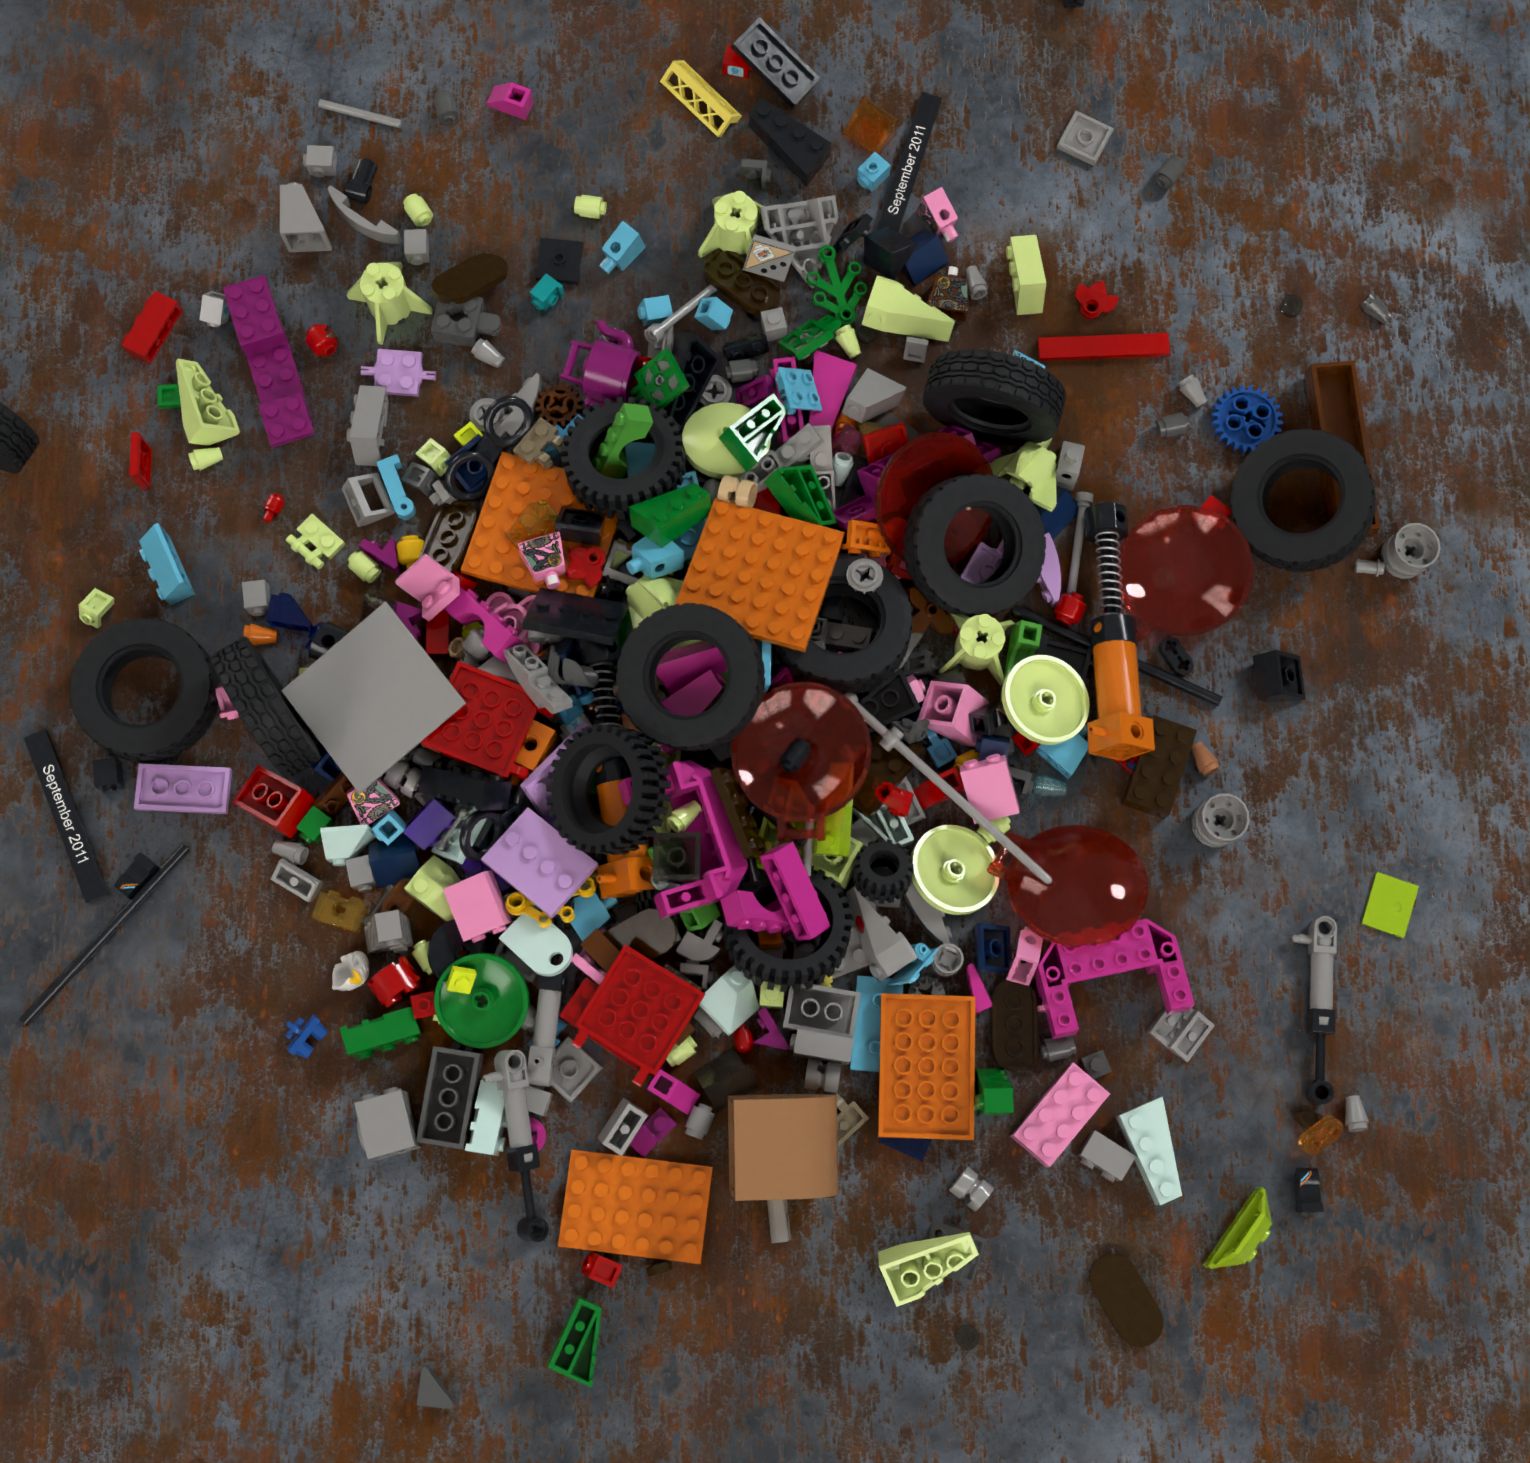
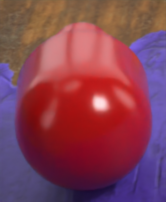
(273, 507)
(743, 1039)

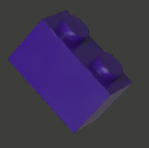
(429, 822)

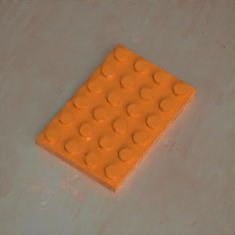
(927, 1067)
(635, 1206)

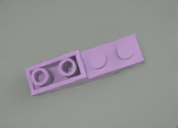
(1050, 575)

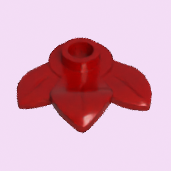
(1095, 297)
(583, 567)

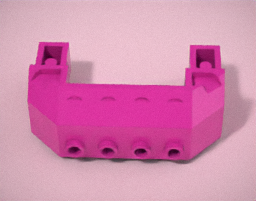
(721, 855)
(1141, 947)

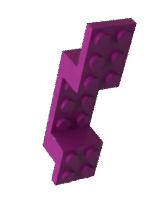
(270, 361)
(864, 507)

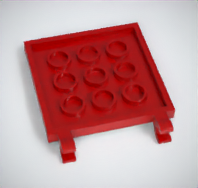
(489, 726)
(639, 1011)

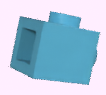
(873, 172)
(654, 310)
(713, 313)
(388, 827)

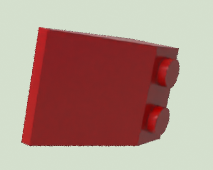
(274, 801)

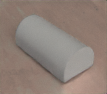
(296, 880)
(779, 1221)

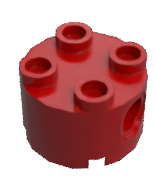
(394, 981)

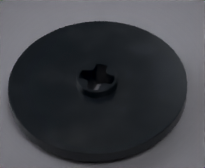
(446, 943)

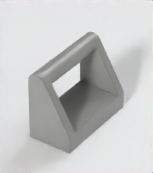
(358, 503)
(615, 573)

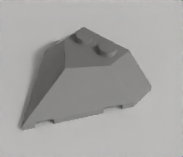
(805, 226)

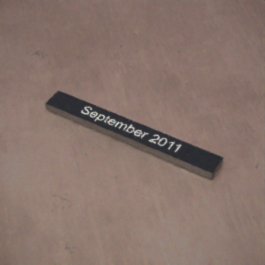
(910, 161)
(66, 816)

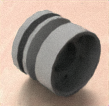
(1418, 543)
(1232, 817)

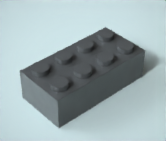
(450, 1097)

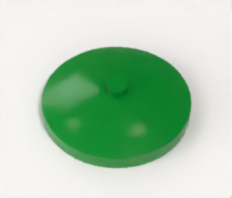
(493, 1007)

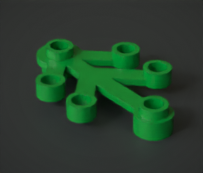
(836, 288)

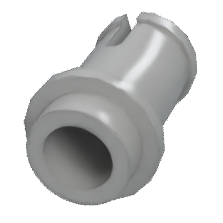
(1369, 567)

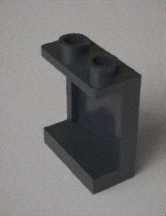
(1076, 657)

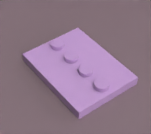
(539, 862)

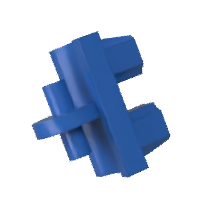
(311, 1027)

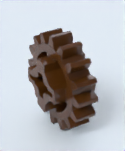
(564, 397)

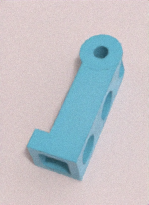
(402, 505)

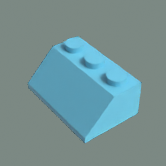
(165, 566)

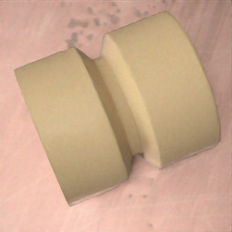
(737, 492)

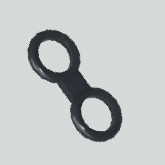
(488, 448)
(502, 821)

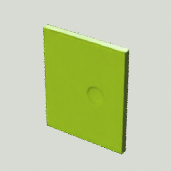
(1390, 905)

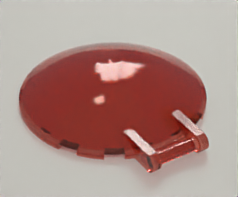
(913, 472)
(1185, 571)
(830, 774)
(1094, 887)

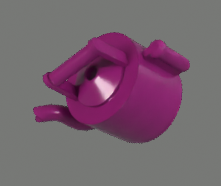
(606, 369)

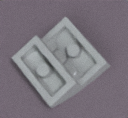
(1181, 1031)

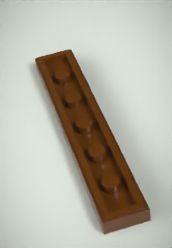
(605, 954)

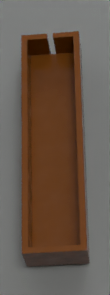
(1338, 410)

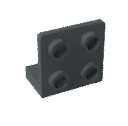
(967, 1272)

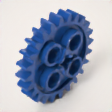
(1253, 402)

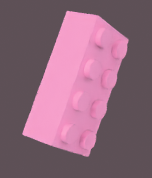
(1060, 1115)

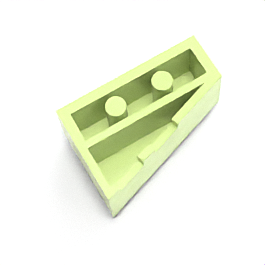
(1027, 274)

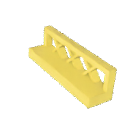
(705, 92)

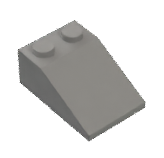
(822, 1010)

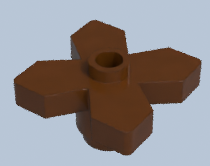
(927, 614)

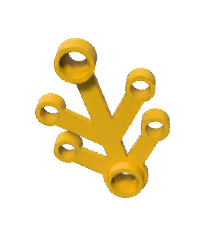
(525, 907)

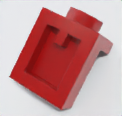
(423, 1005)
(601, 1269)

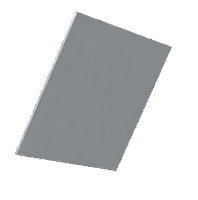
(373, 697)

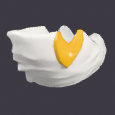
(351, 971)

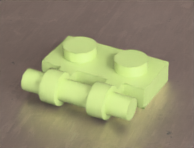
(319, 535)

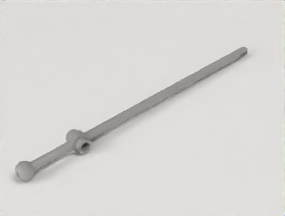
(892, 739)

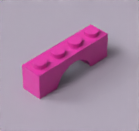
(496, 636)
(745, 912)

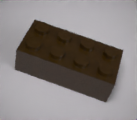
(1160, 771)

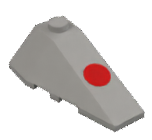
(882, 947)

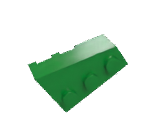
(753, 431)
(801, 495)
(671, 513)
(381, 1033)
(993, 1093)
(577, 1343)

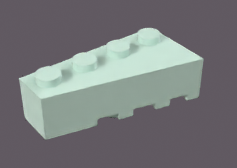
(1150, 1141)

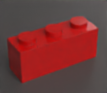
(152, 327)

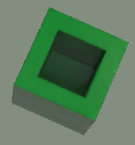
(311, 825)

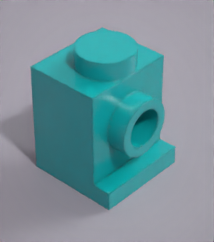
(546, 293)

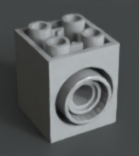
(386, 1124)

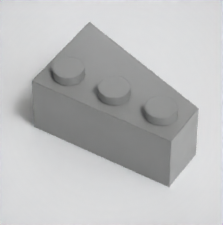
(368, 424)
(388, 932)

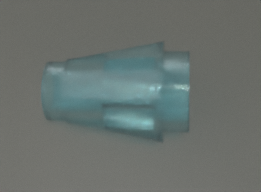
(1048, 786)

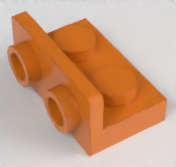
(865, 538)

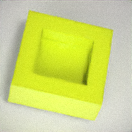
(467, 433)
(461, 980)

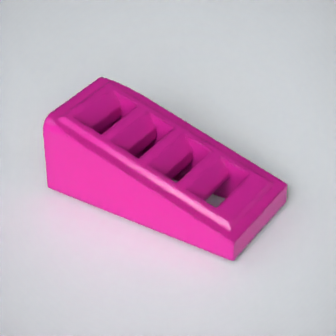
(977, 989)

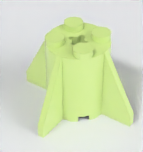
(734, 224)
(386, 295)
(1031, 470)
(650, 596)
(983, 653)

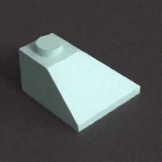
(345, 842)
(730, 1000)

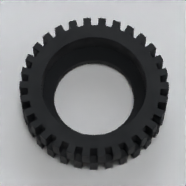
(618, 494)
(573, 783)
(793, 971)

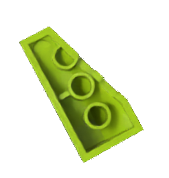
(837, 834)

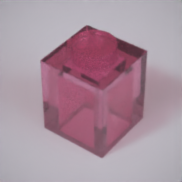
(846, 440)

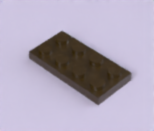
(884, 767)
(737, 812)

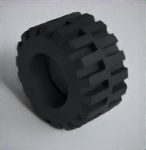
(885, 855)

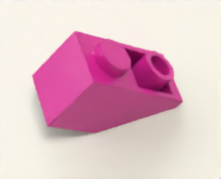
(511, 99)
(673, 1091)

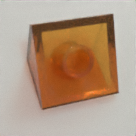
(871, 126)

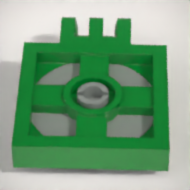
(809, 337)
(660, 380)

